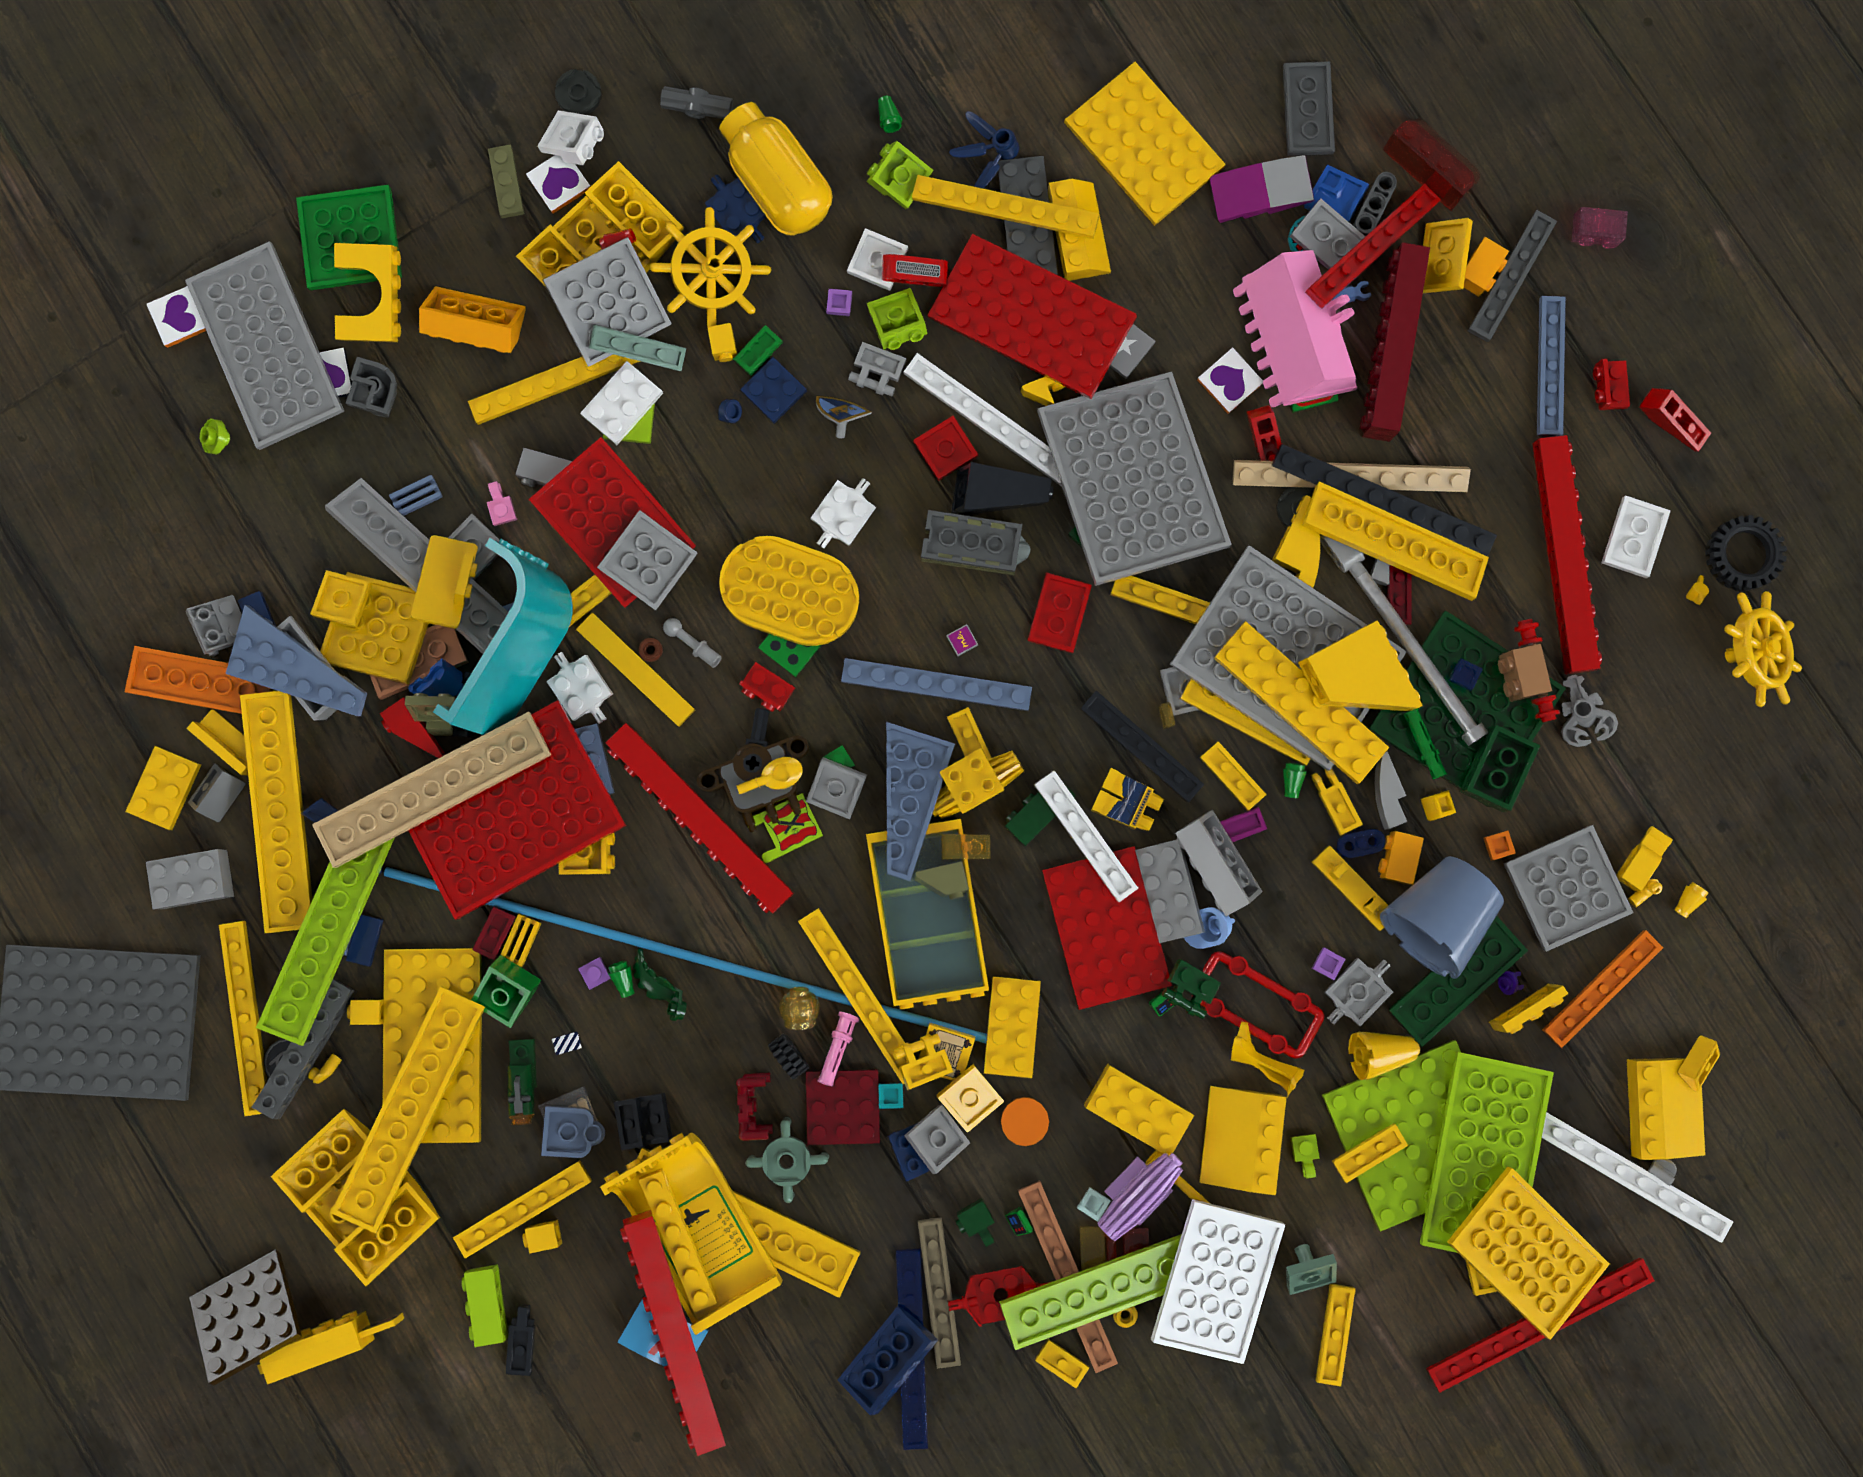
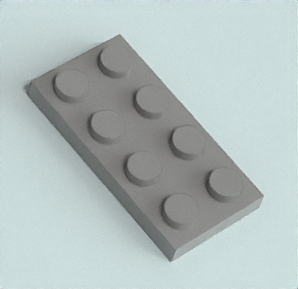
(1170, 891)

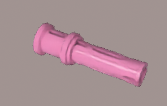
(841, 1037)

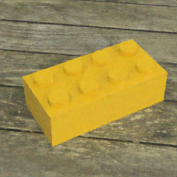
(1138, 1110)

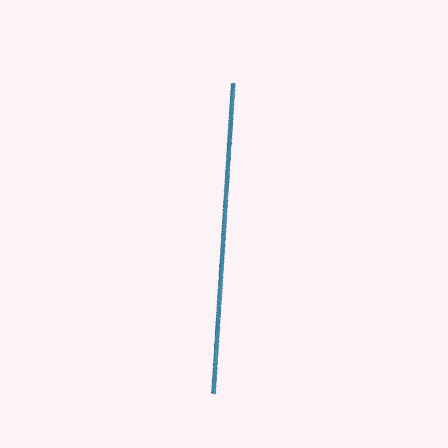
(682, 954)

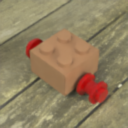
(1527, 672)

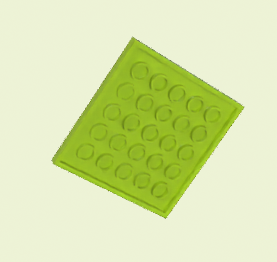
(1415, 1102)

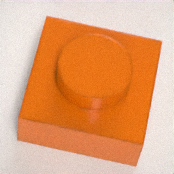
(1499, 845)

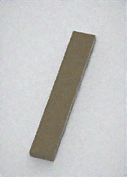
(939, 1292)

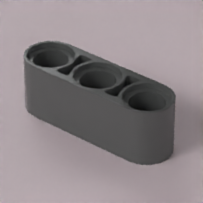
(1380, 198)

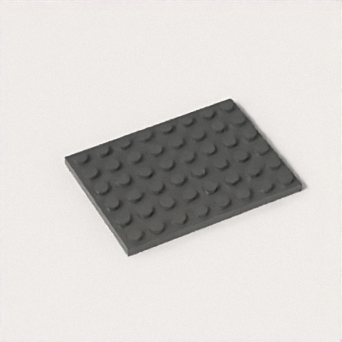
(97, 1022)

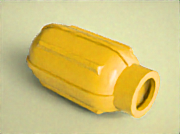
(776, 170)

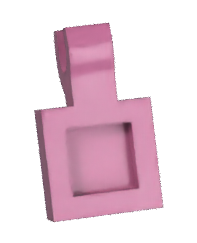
(501, 507)

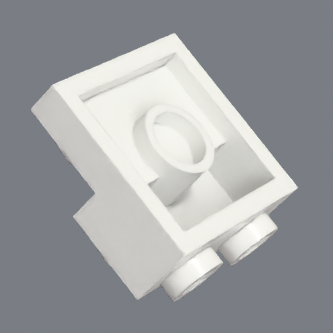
(572, 137)

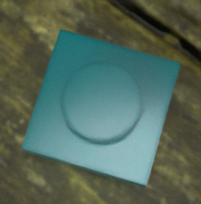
(890, 1095)

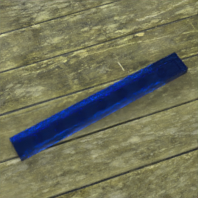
(914, 1387)

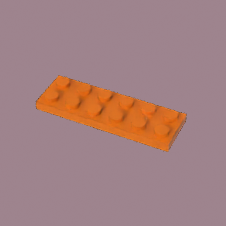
(187, 680)

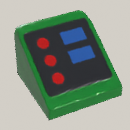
(1160, 1004)
(1019, 1222)

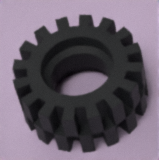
(788, 1056)

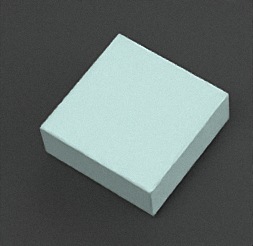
(1093, 1204)

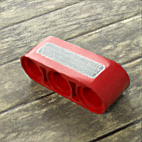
(914, 270)

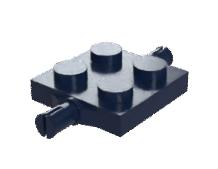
(735, 207)

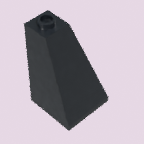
(992, 489)

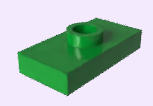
(758, 350)

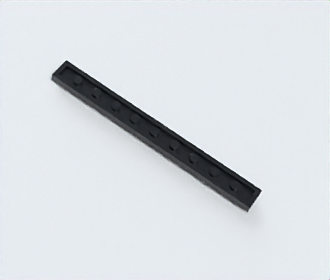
(1436, 521)

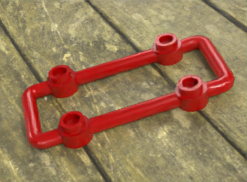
(1299, 1002)

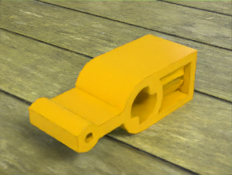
(1644, 859)

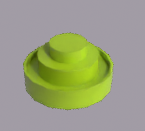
(214, 436)

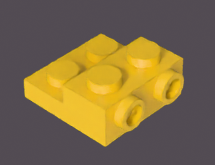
(591, 860)

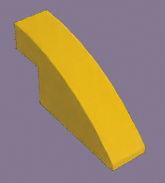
(1300, 547)

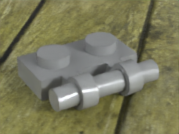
(879, 362)

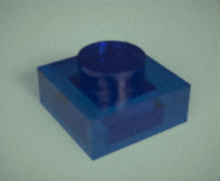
(1465, 674)

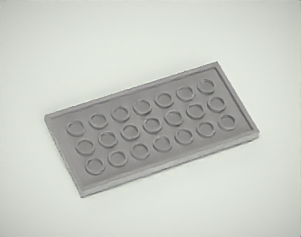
(264, 345)

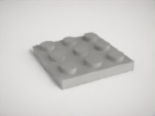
(647, 560)

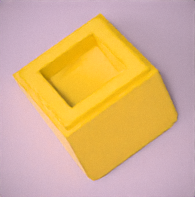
(1438, 805)

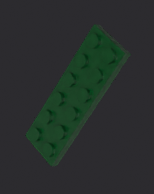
(1440, 998)

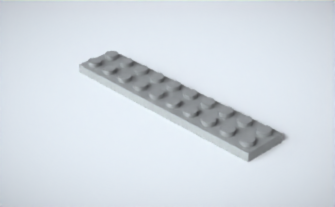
(404, 552)

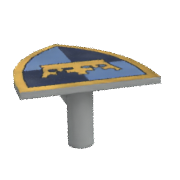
(840, 412)

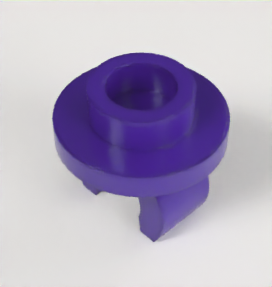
(1508, 982)

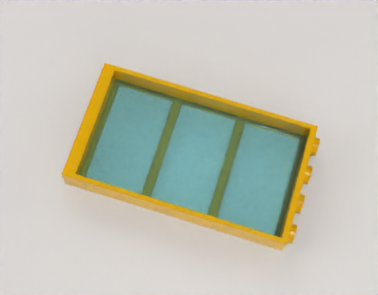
(927, 938)

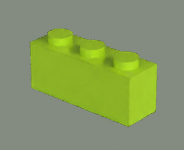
(485, 1305)

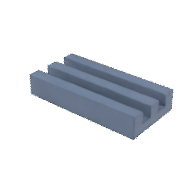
(412, 487)

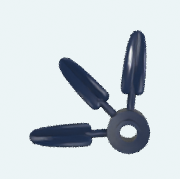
(1003, 142)

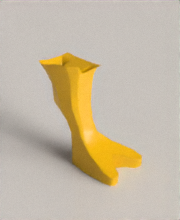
(1276, 1071)

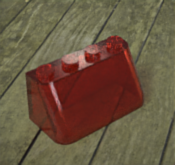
(1432, 161)

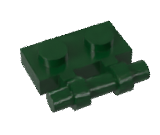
(1193, 981)

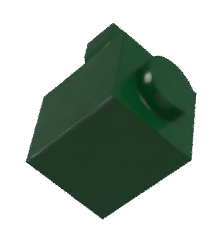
(976, 1219)

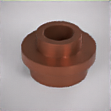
(644, 646)

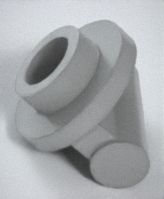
(1664, 1170)

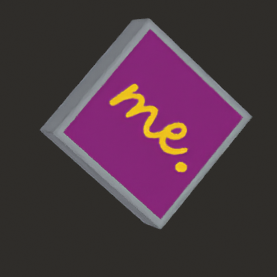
(962, 640)

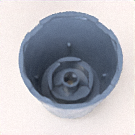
(1444, 916)

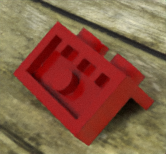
(1612, 385)
(767, 687)

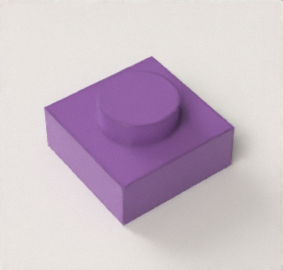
(839, 302)
(1328, 963)
(594, 973)

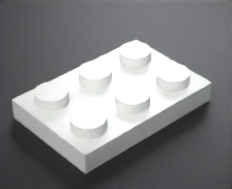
(621, 403)
(1635, 536)

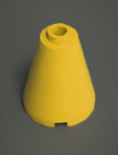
(1380, 1053)

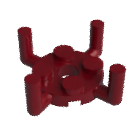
(747, 1106)

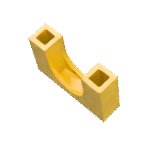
(383, 322)

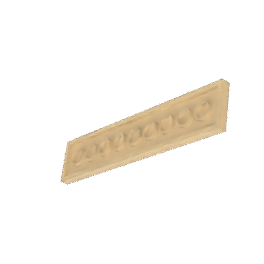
(431, 790)

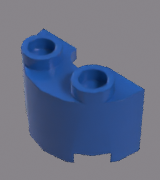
(442, 679)

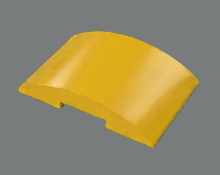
(609, 206)
(315, 1180)

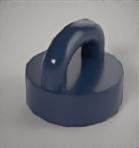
(729, 411)

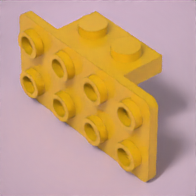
(445, 582)

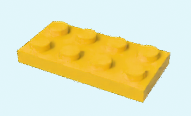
(1012, 1027)

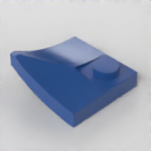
(1339, 192)

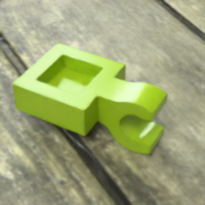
(1305, 1150)

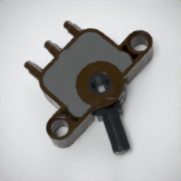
(738, 771)

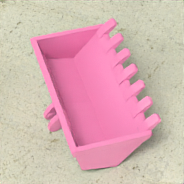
(1298, 336)

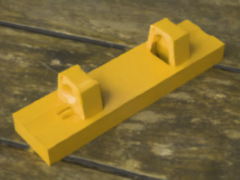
(1350, 885)

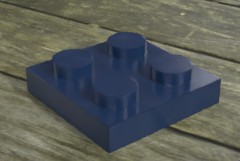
(773, 390)

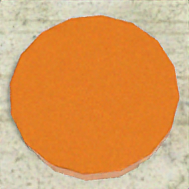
(1024, 1121)

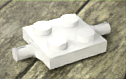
(843, 513)
(580, 687)

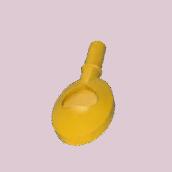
(776, 775)

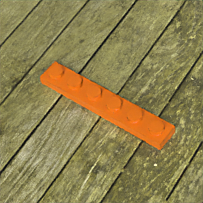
(1602, 989)

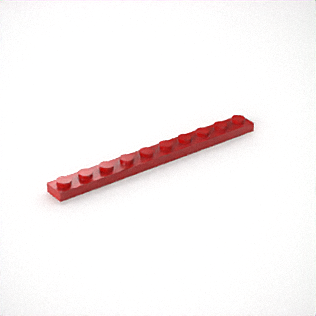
(1523, 1334)

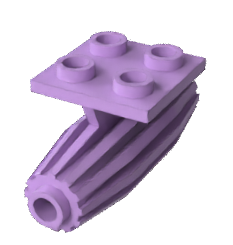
(1138, 1193)

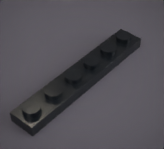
(1142, 746)

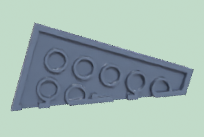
(283, 664)
(912, 793)

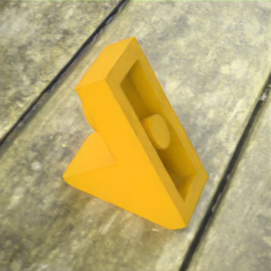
(1039, 390)

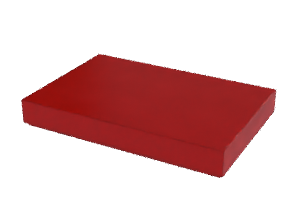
(1059, 613)

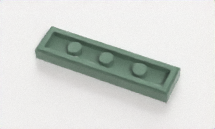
(637, 348)

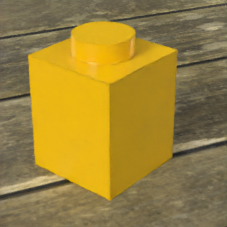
(722, 342)
(366, 1011)
(542, 1236)

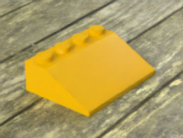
(1663, 1111)
(1243, 1140)

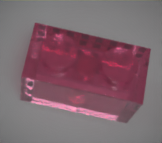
(1599, 227)

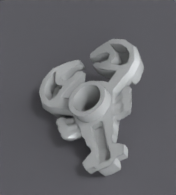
(1585, 713)

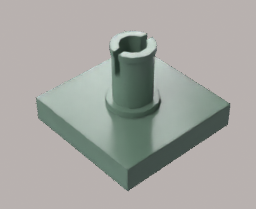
(1310, 1272)

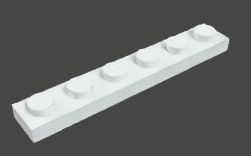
(1086, 836)

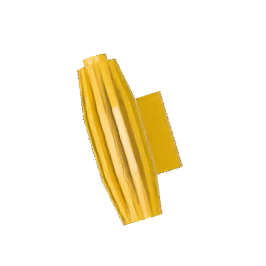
(975, 781)

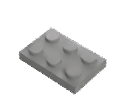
(1326, 234)

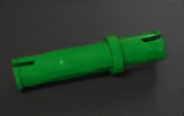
(1425, 744)

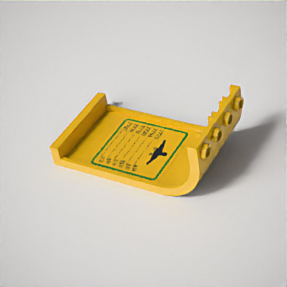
(718, 1226)

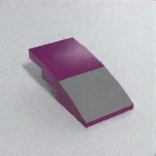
(1262, 188)

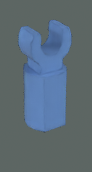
(1355, 293)

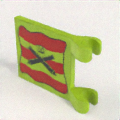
(791, 830)

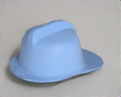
(1216, 927)

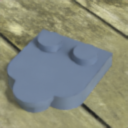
(570, 1132)

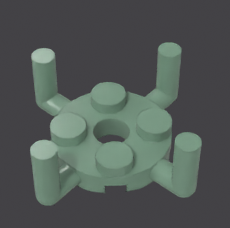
(797, 1150)

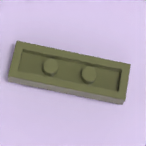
(506, 181)

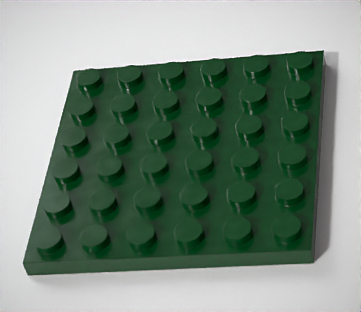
(1486, 703)

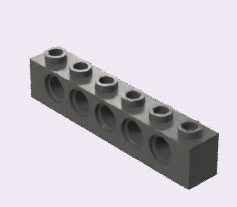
(299, 1059)

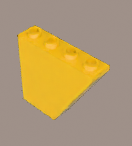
(1361, 673)

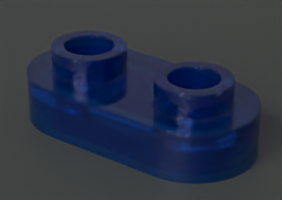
(1360, 843)

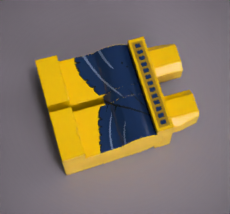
(1132, 805)

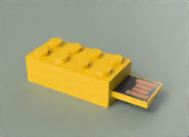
(323, 1344)

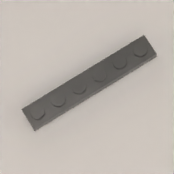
(1512, 276)

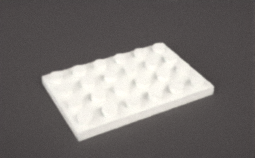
(1217, 1281)

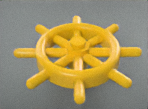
(710, 268)
(1762, 648)

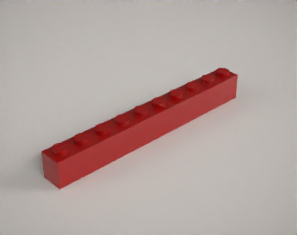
(1566, 554)
(699, 818)
(673, 1332)

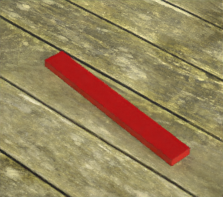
(1372, 246)

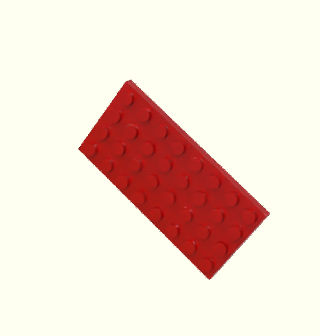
(1032, 316)

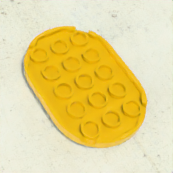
(789, 590)

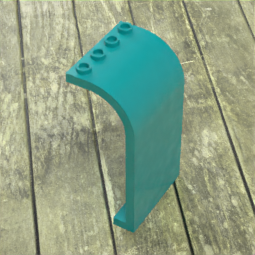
(519, 647)

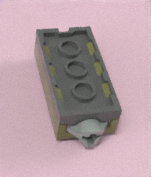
(973, 543)

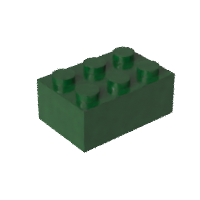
(1499, 768)

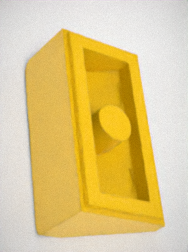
(1699, 1062)

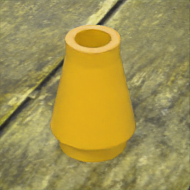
(1691, 899)

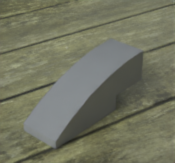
(1387, 792)

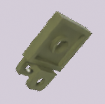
(422, 707)

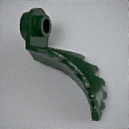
(659, 988)

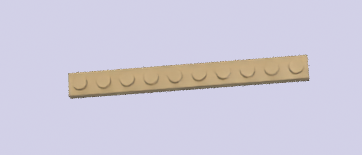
(1386, 475)

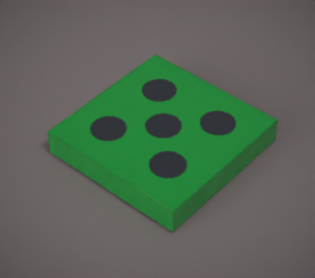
(788, 654)

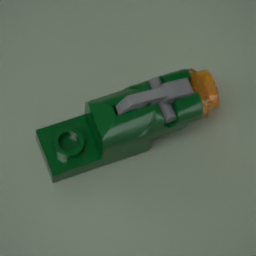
(521, 1081)

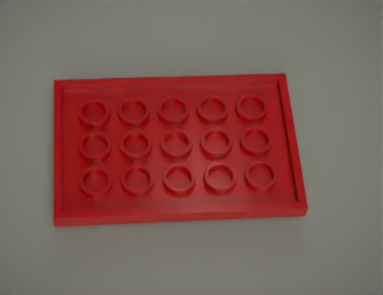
(593, 506)
(1105, 942)

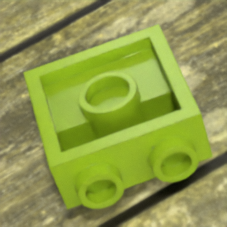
(897, 173)
(897, 319)

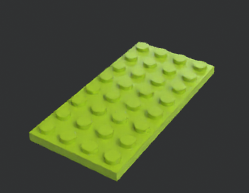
(1488, 1123)

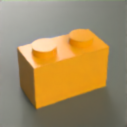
(1483, 265)
(1400, 857)

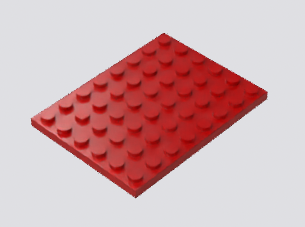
(520, 822)

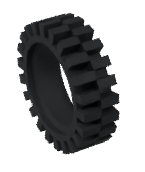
(1767, 536)

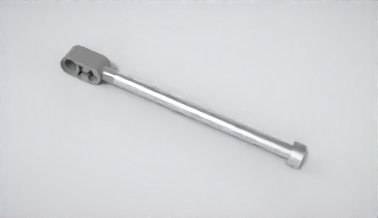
(1350, 559)

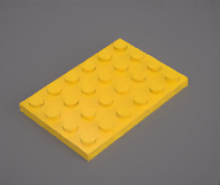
(1144, 143)
(1528, 1253)

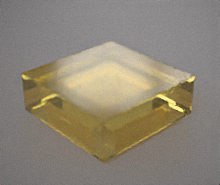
(1167, 715)

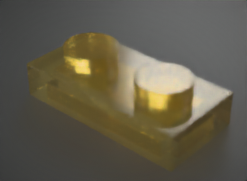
(965, 846)

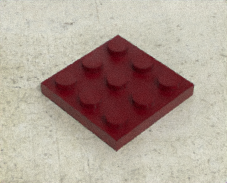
(846, 1110)

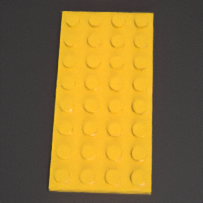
(409, 989)

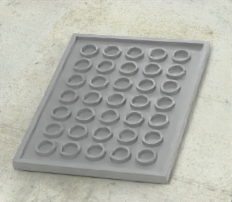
(1134, 478)
(1283, 612)

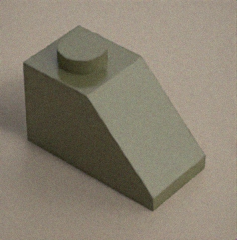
(944, 880)

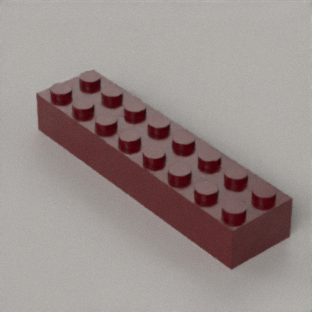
(1395, 342)

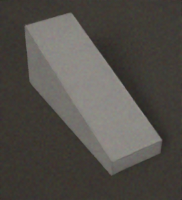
(1380, 572)

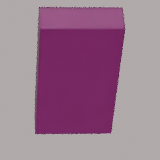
(1244, 824)

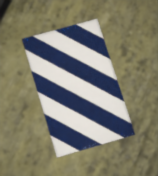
(566, 1043)

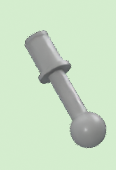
(673, 627)

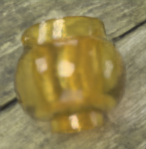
(799, 1009)

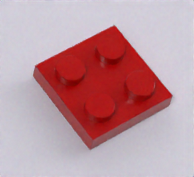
(945, 448)

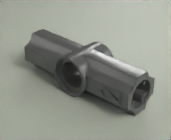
(696, 102)

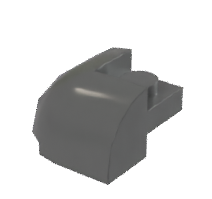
(372, 388)

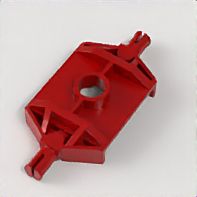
(980, 1291)

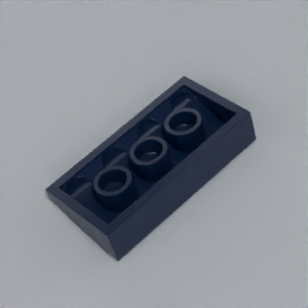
(887, 1360)

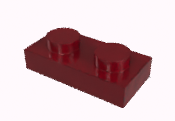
(494, 933)

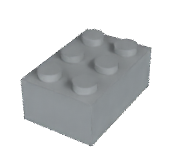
(189, 879)

